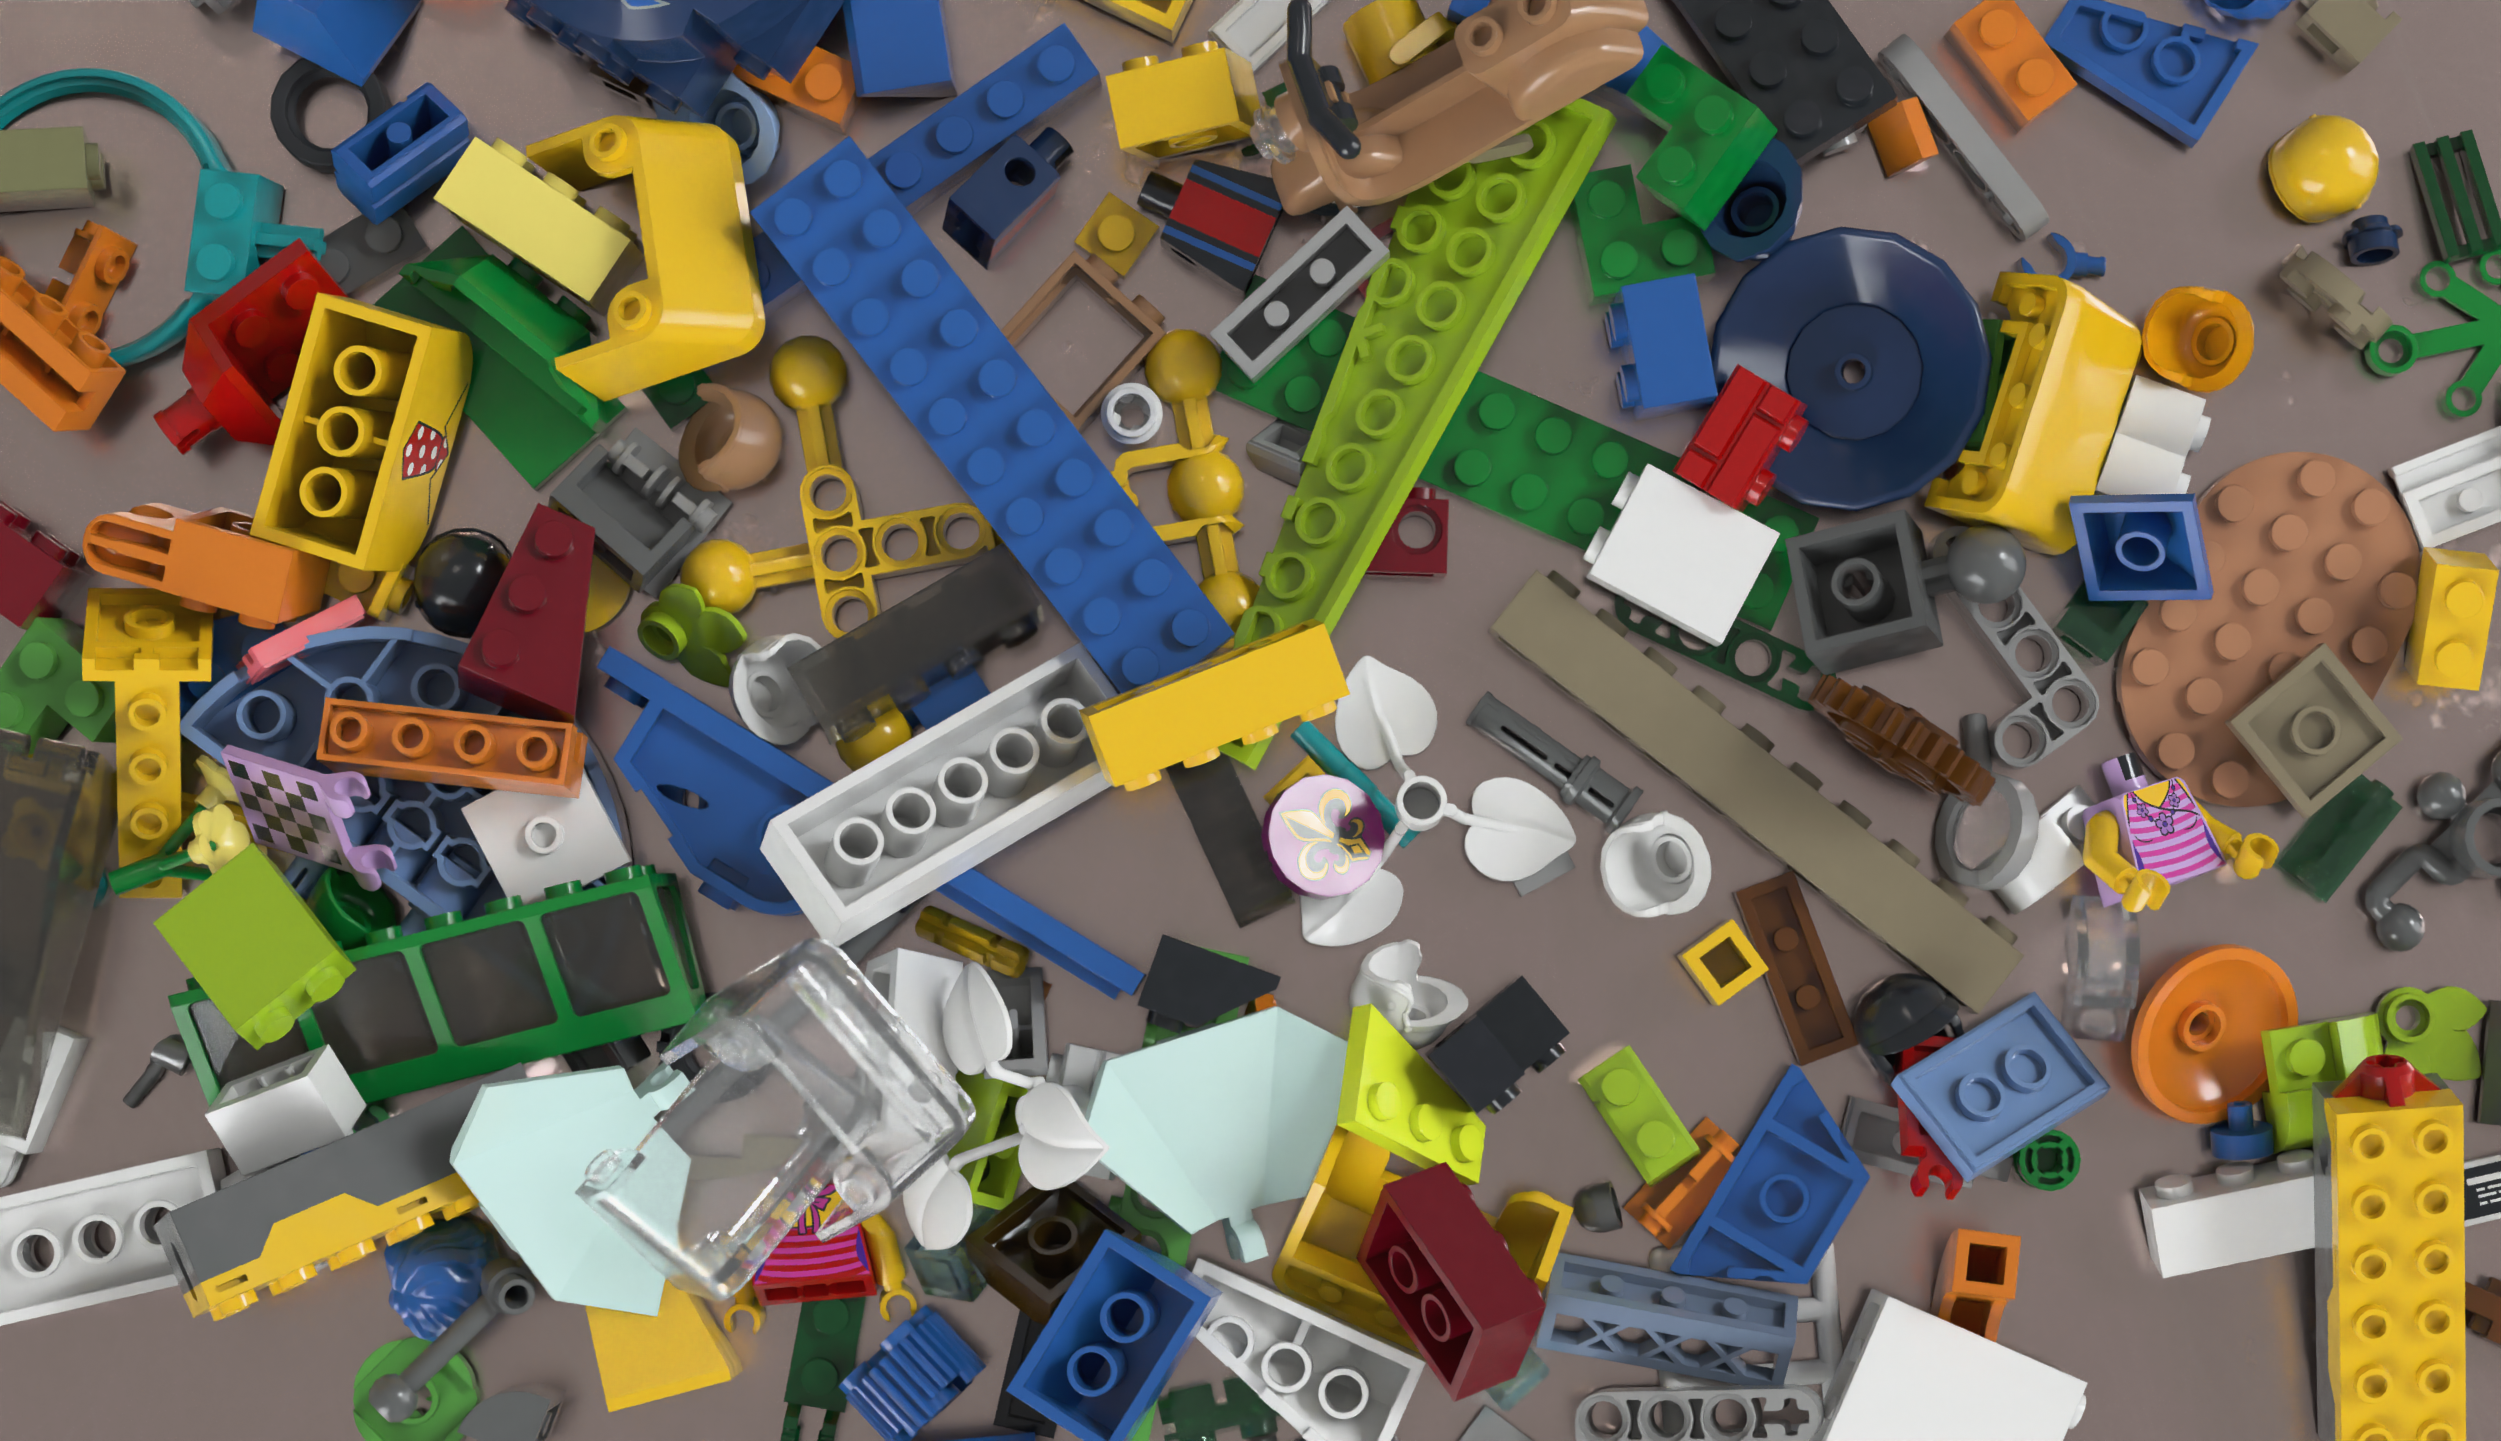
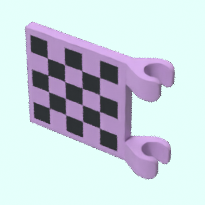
(304, 813)

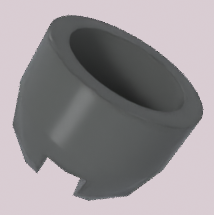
(1599, 1208)

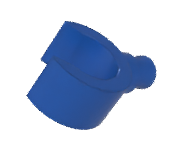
(2074, 263)

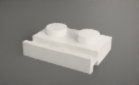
(2452, 489)

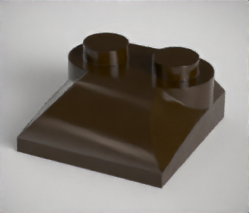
(1041, 1244)

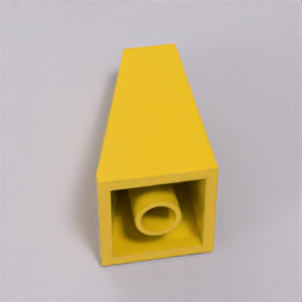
(662, 1354)

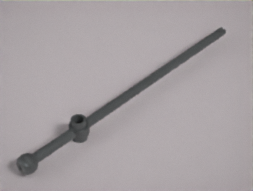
(510, 1284)

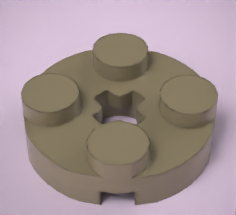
(2319, 283)

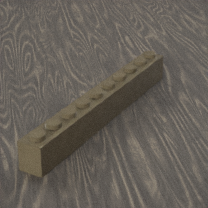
(1756, 792)

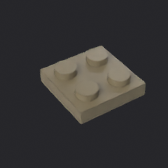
(2313, 730)

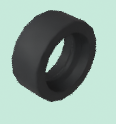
(284, 106)

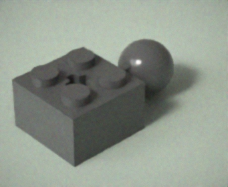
(1900, 612)

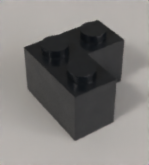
(1497, 1046)

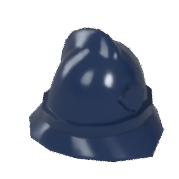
(1761, 209)

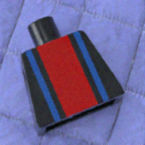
(1216, 220)

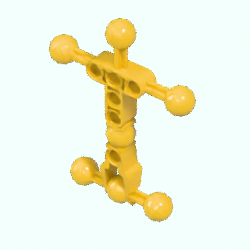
(810, 377)

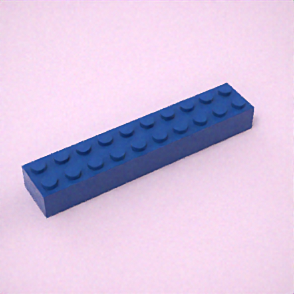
(990, 420)

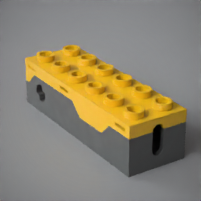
(322, 1207)
(2389, 1255)

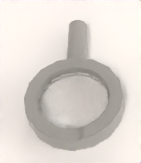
(1990, 842)

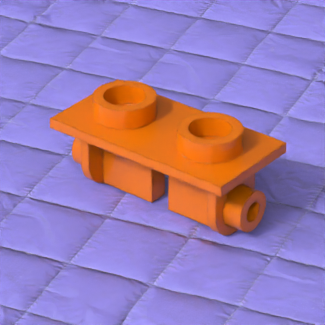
(99, 263)
(1681, 1198)

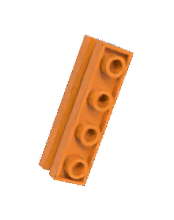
(48, 360)
(452, 747)

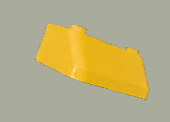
(697, 247)

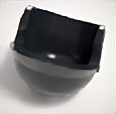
(458, 579)
(1900, 1015)

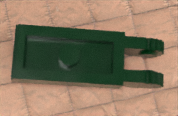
(820, 1361)

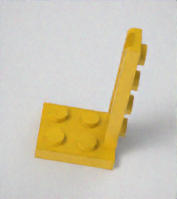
(147, 649)

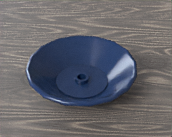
(1875, 303)

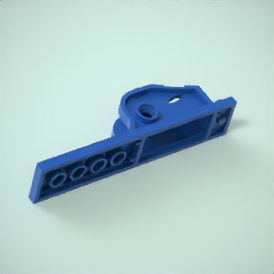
(748, 783)

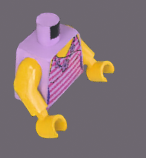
(2159, 838)

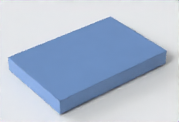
(2000, 1086)

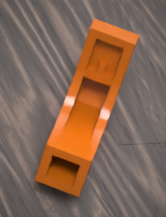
(1976, 1280)

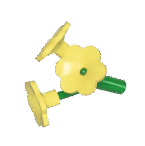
(216, 839)

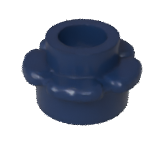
(2372, 240)

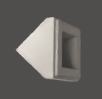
(1280, 450)

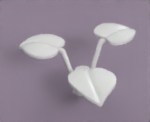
(1512, 822)
(1052, 1134)

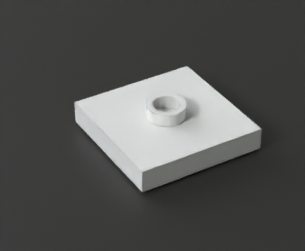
(545, 839)

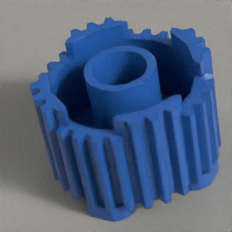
(912, 1376)

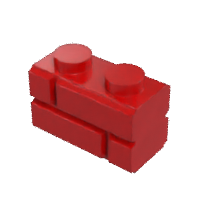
(1742, 439)

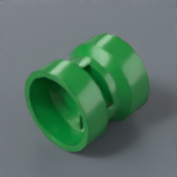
(2038, 1157)

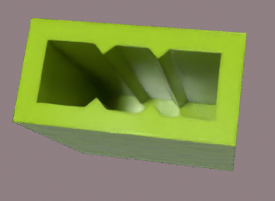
(255, 947)

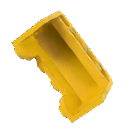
(1329, 1227)

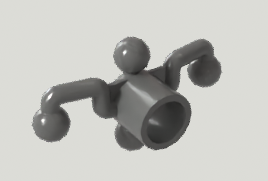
(2447, 860)

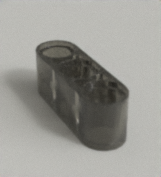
(1230, 838)

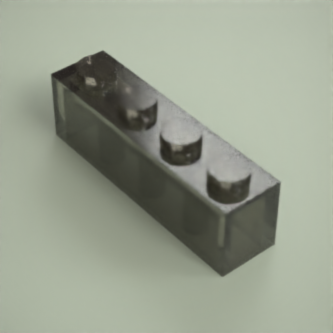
(917, 645)

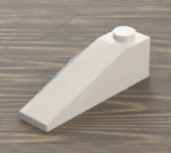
(1308, 1364)

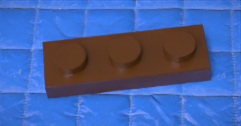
(1797, 968)

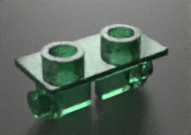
(2340, 836)
(1201, 1420)

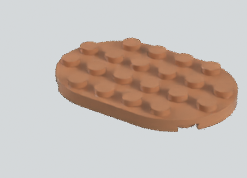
(2295, 560)

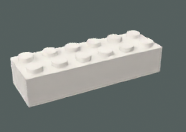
(942, 799)

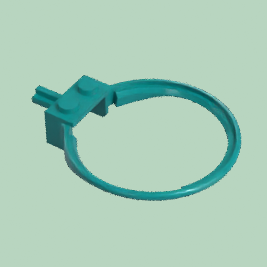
(233, 214)

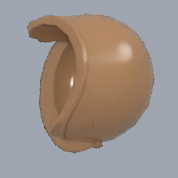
(729, 440)

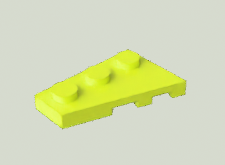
(1403, 1103)

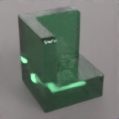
(2096, 626)

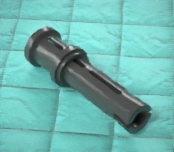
(1492, 716)

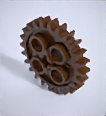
(1901, 740)

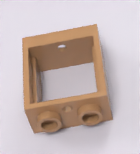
(1100, 280)

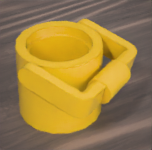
(1394, 35)

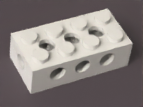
(68, 1219)

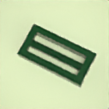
(2444, 149)

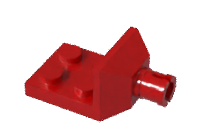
(247, 351)

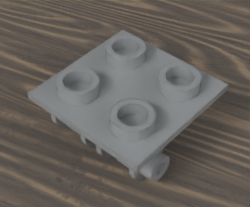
(662, 484)

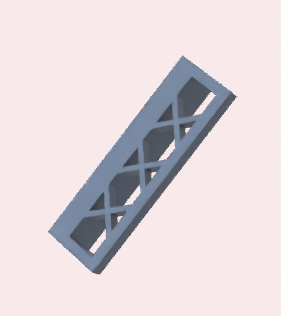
(1670, 1311)

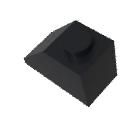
(1198, 985)

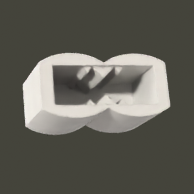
(2153, 440)

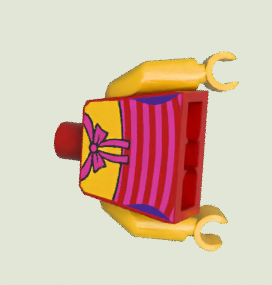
(816, 1271)

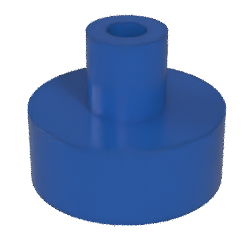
(2241, 1136)

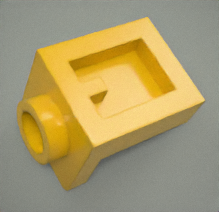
(377, 591)

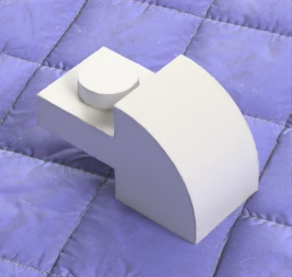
(2056, 852)

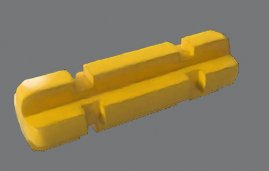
(972, 941)

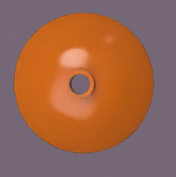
(2220, 1055)

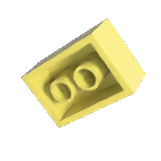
(541, 223)

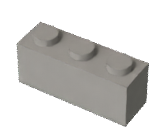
(1300, 294)

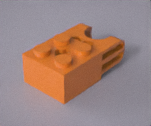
(207, 562)

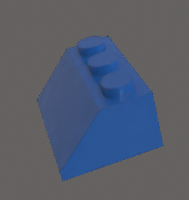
(1114, 1340)

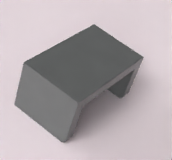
(628, 529)

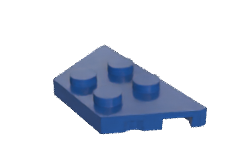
(1779, 1196)

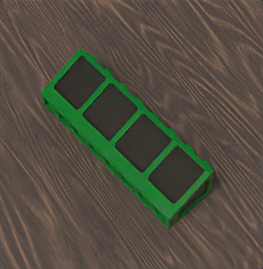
(482, 990)

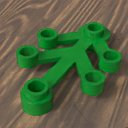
(2482, 332)

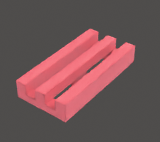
(291, 641)

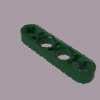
(1722, 658)

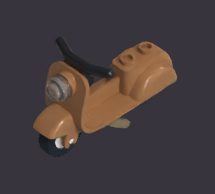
(1442, 110)

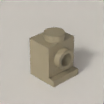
(2346, 28)

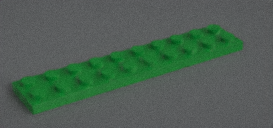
(1514, 455)

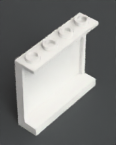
(1938, 1382)

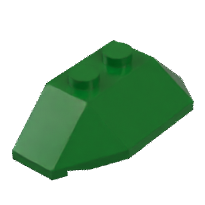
(514, 320)

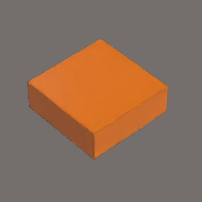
(1903, 137)

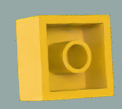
(1183, 101)

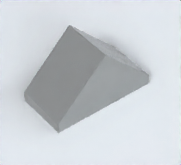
(1026, 1011)

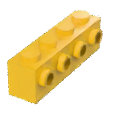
(1215, 704)

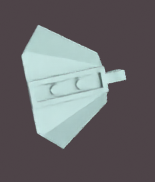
(1222, 1119)
(528, 1155)

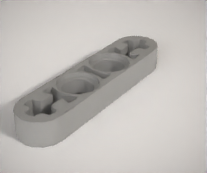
(1964, 138)

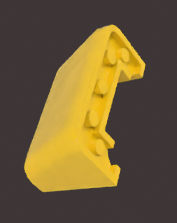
(2049, 415)

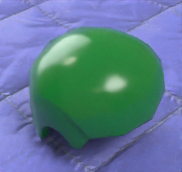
(348, 909)

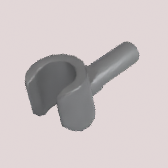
(167, 1054)

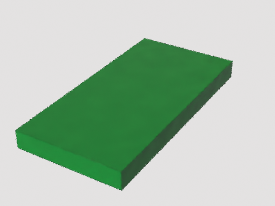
(503, 402)

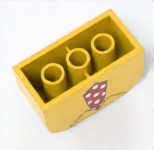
(364, 435)

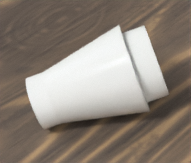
(1128, 397)

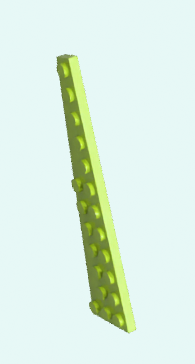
(1410, 356)

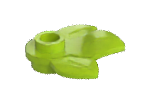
(692, 632)
(2439, 1035)

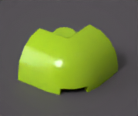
(2309, 1054)

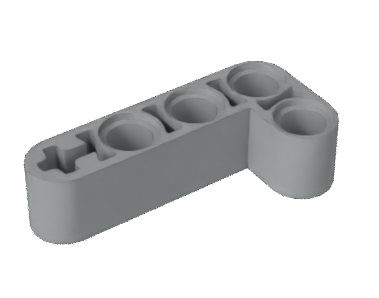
(2035, 688)
(1699, 1411)

